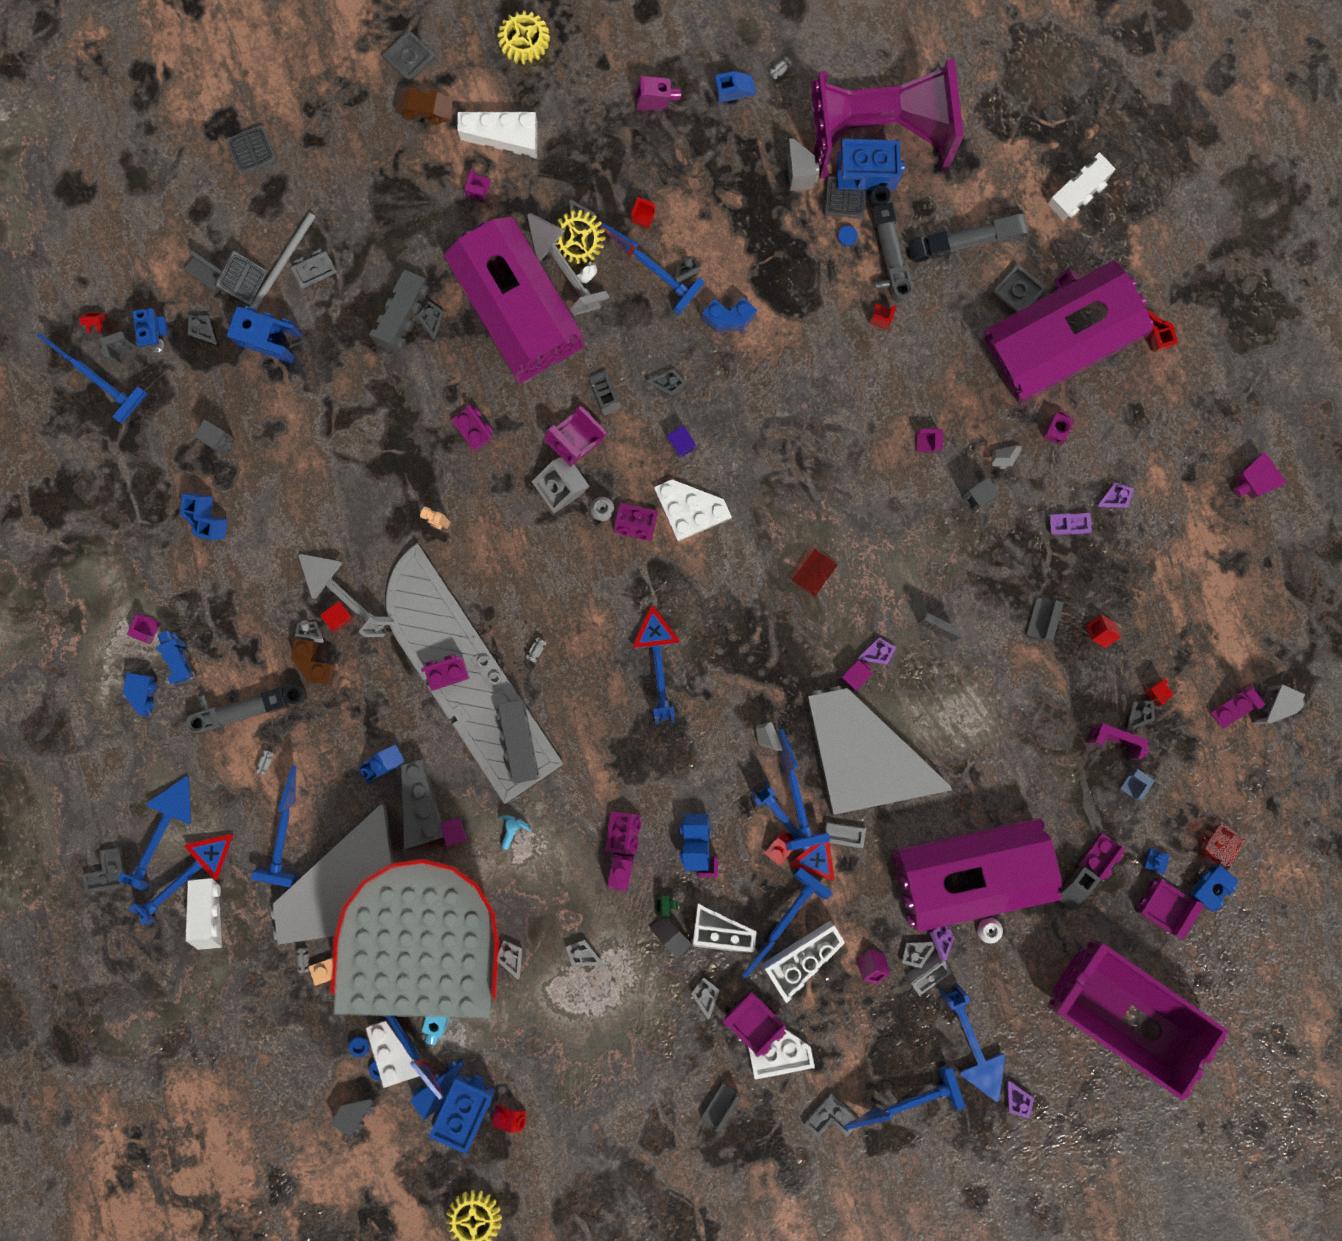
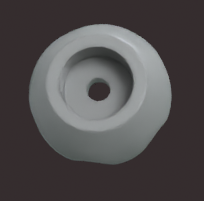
(597, 513)

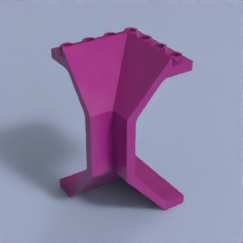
(923, 106)

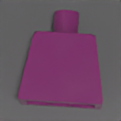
(655, 93)
(1258, 477)
(620, 872)

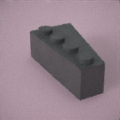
(400, 312)
(420, 807)

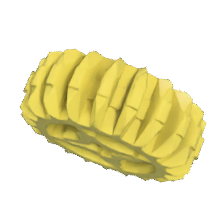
(528, 28)
(585, 232)
(464, 1220)

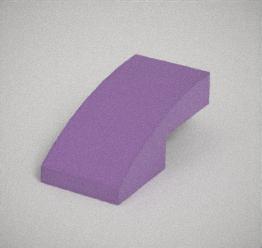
(1070, 524)

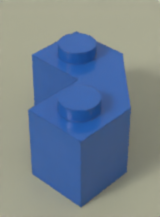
(722, 319)
(197, 511)
(696, 850)

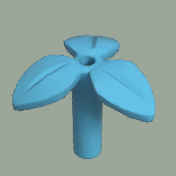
(512, 826)

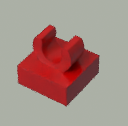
(93, 319)

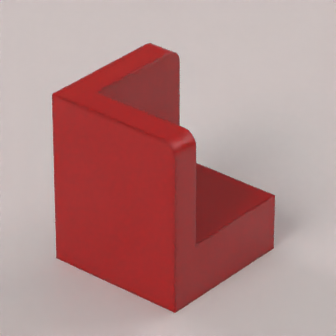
(643, 212)
(882, 316)
(336, 617)
(1103, 631)
(1159, 692)

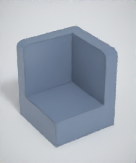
(1137, 784)

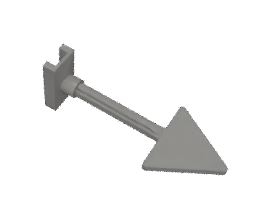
(544, 239)
(319, 574)

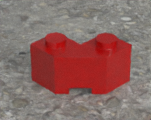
(1163, 334)

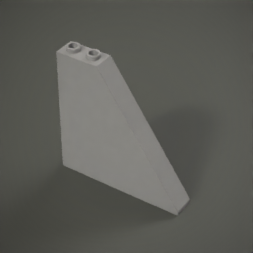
(863, 757)
(316, 900)

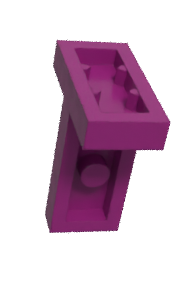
(1238, 706)

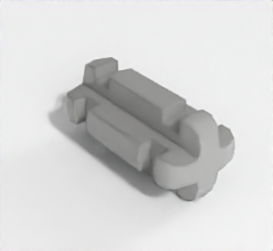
(780, 68)
(536, 649)
(264, 762)
(302, 960)

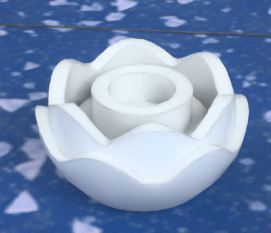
(587, 273)
(983, 930)

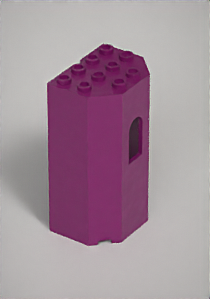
(525, 323)
(1040, 348)
(1015, 865)
(1098, 993)

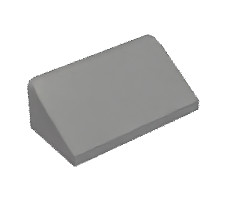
(929, 975)

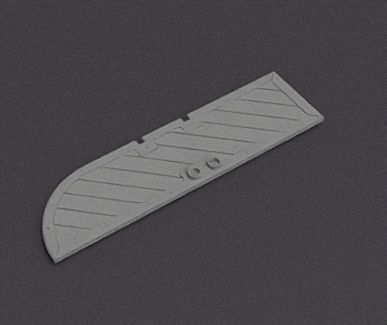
(434, 626)

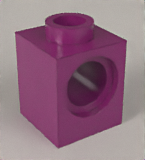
(1053, 434)
(857, 675)

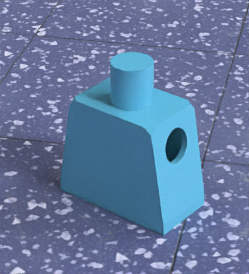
(434, 1028)

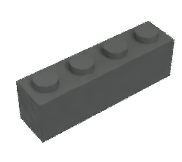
(518, 741)

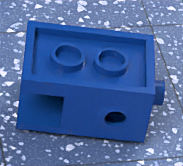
(868, 164)
(261, 332)
(462, 1112)

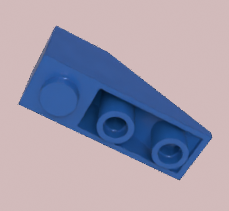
(424, 1098)

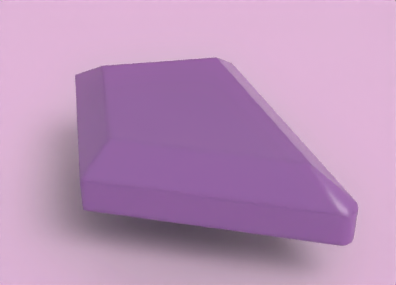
(1117, 496)
(878, 652)
(943, 941)
(1019, 1101)

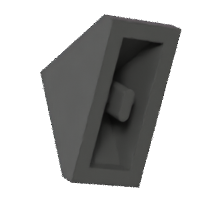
(671, 936)

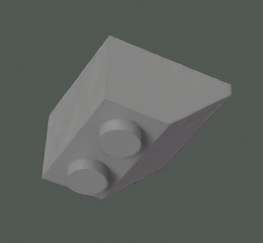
(801, 166)
(560, 484)
(1279, 704)

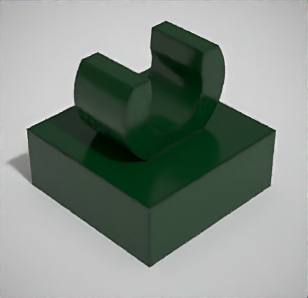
(663, 905)

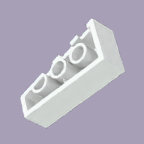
(501, 130)
(802, 959)

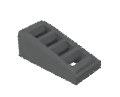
(610, 403)

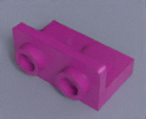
(472, 428)
(635, 521)
(446, 672)
(623, 833)
(1102, 856)

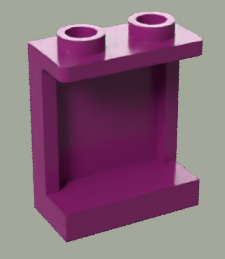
(575, 436)
(1099, 733)
(1169, 908)
(755, 1024)

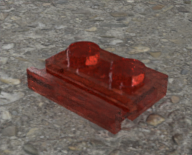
(814, 572)
(1223, 846)

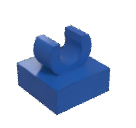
(1156, 861)

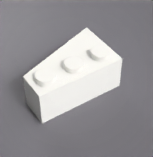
(1082, 187)
(203, 914)
(721, 933)
(389, 1054)

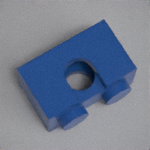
(1204, 888)

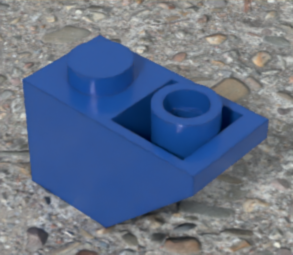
(733, 86)
(139, 692)
(381, 764)

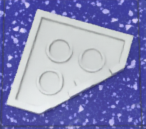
(690, 509)
(785, 1057)

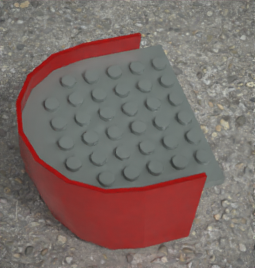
(416, 945)

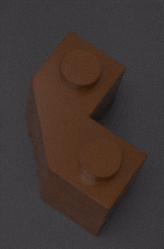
(431, 106)
(305, 656)

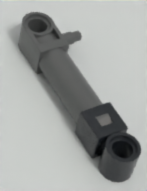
(885, 223)
(942, 244)
(265, 703)

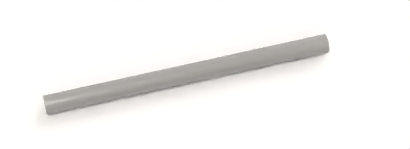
(282, 261)

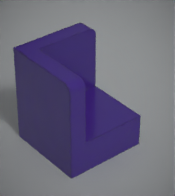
(681, 442)

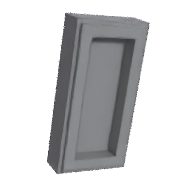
(845, 834)

